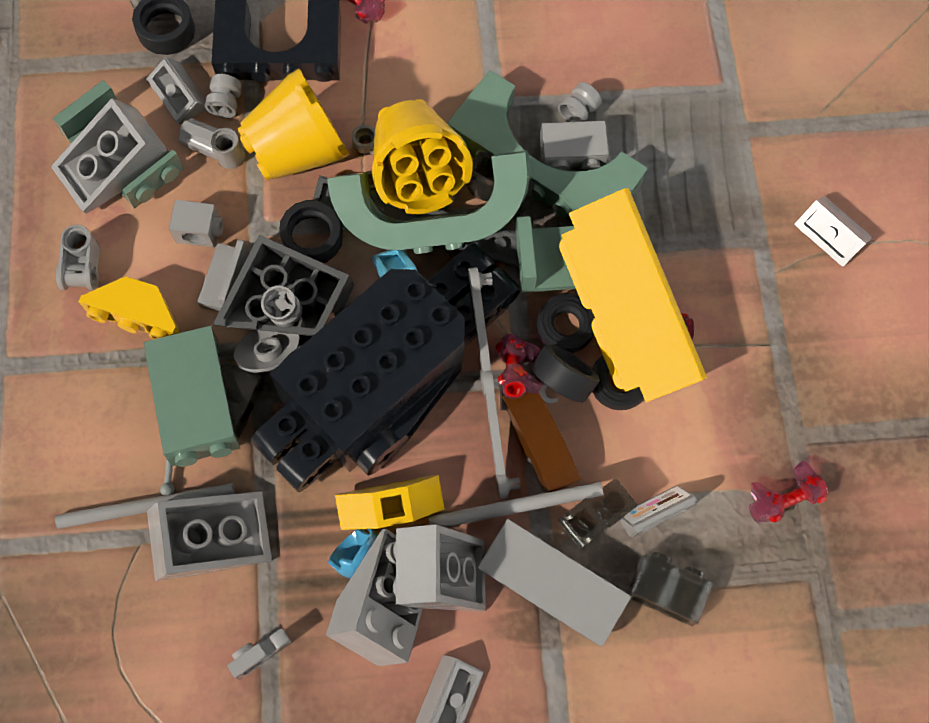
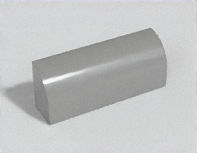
(554, 582)

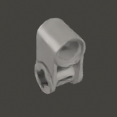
(79, 265)

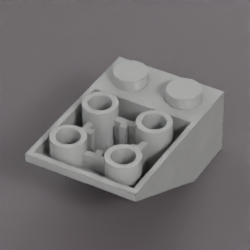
(367, 611)

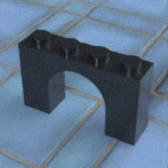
(315, 54)

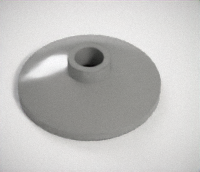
(264, 350)

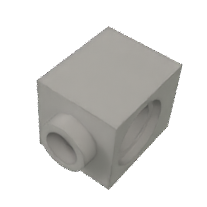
(195, 223)

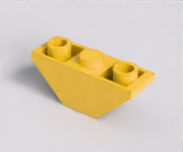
(131, 305)
(390, 503)

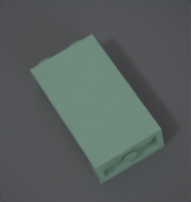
(82, 111)
(540, 257)
(190, 397)

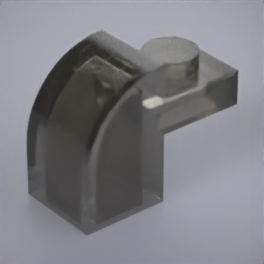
(598, 514)

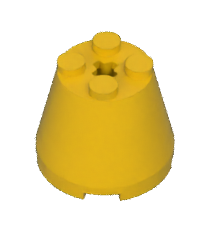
(291, 130)
(418, 158)

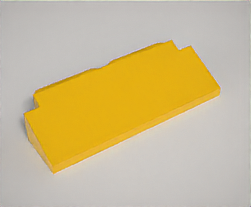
(630, 298)

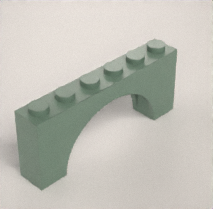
(485, 128)

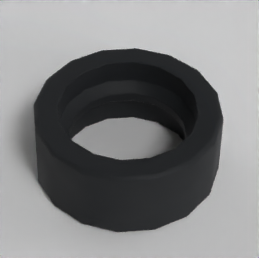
(166, 43)
(306, 210)
(565, 373)

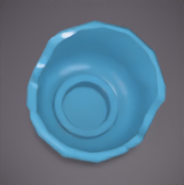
(351, 552)

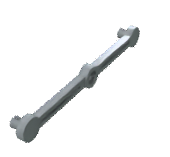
(503, 484)

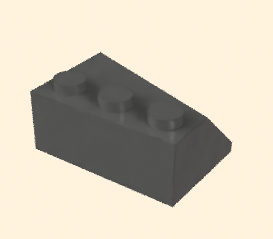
(269, 264)

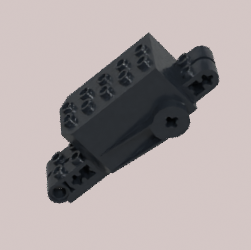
(377, 369)

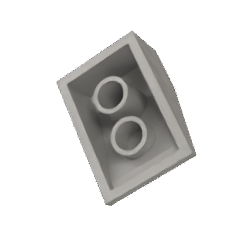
(108, 155)
(208, 534)
(439, 569)

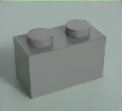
(574, 145)

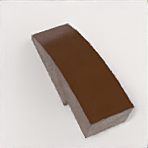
(542, 441)

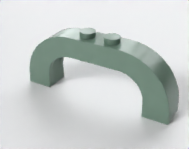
(362, 218)

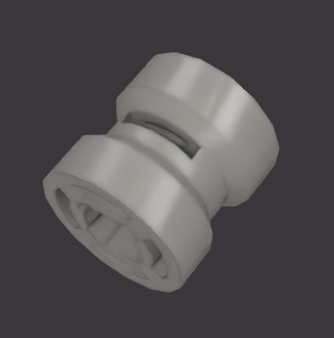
(223, 96)
(582, 101)
(279, 299)

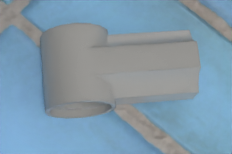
(212, 142)

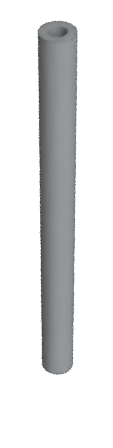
(517, 505)
(134, 507)

